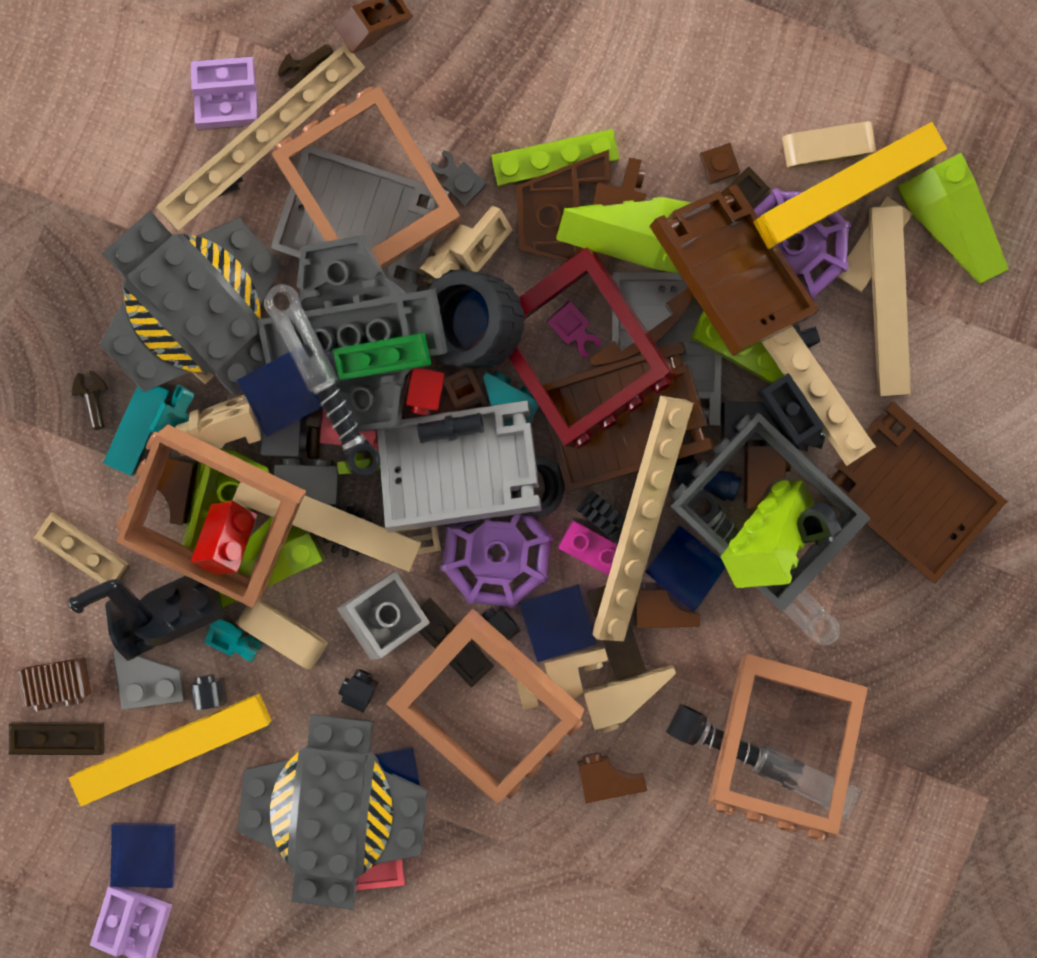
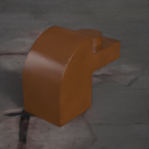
(613, 195)

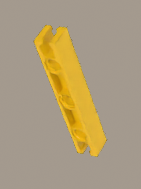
(849, 185)
(170, 749)

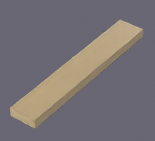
(889, 300)
(339, 527)

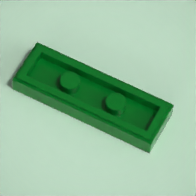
(381, 356)

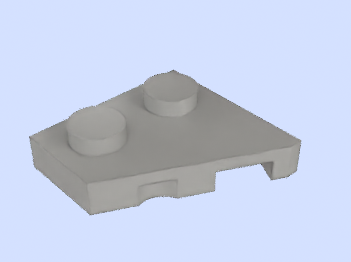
(147, 682)

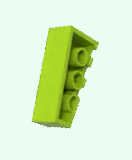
(770, 538)

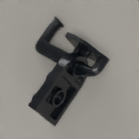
(157, 617)

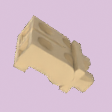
(223, 423)

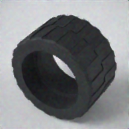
(504, 325)

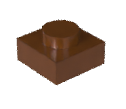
(719, 163)

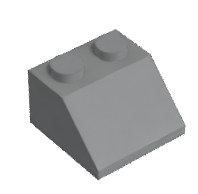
(383, 616)

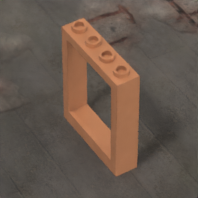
(409, 237)
(178, 556)
(516, 663)
(759, 810)

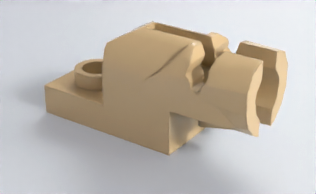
(467, 247)
(565, 673)

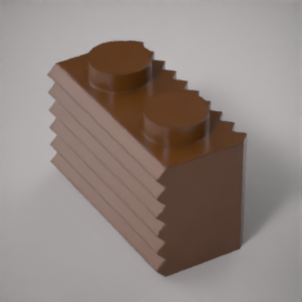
(54, 683)

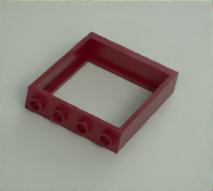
(630, 397)

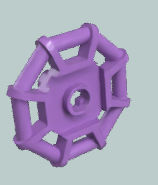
(812, 245)
(500, 571)

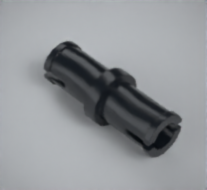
(450, 428)

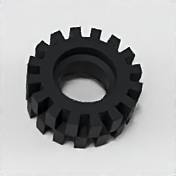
(602, 515)

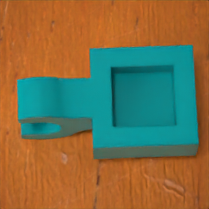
(174, 413)
(229, 639)

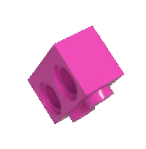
(588, 546)

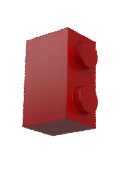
(424, 391)
(224, 538)

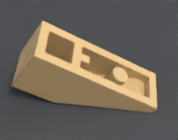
(619, 699)

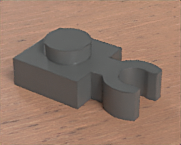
(461, 181)

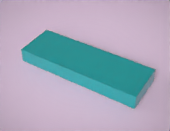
(134, 430)

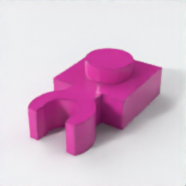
(570, 325)

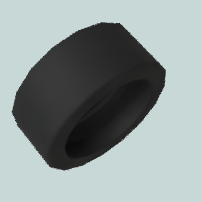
(553, 487)

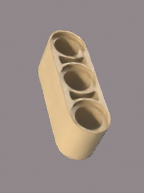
(829, 145)
(282, 634)

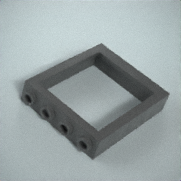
(817, 556)

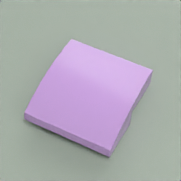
(224, 92)
(130, 924)

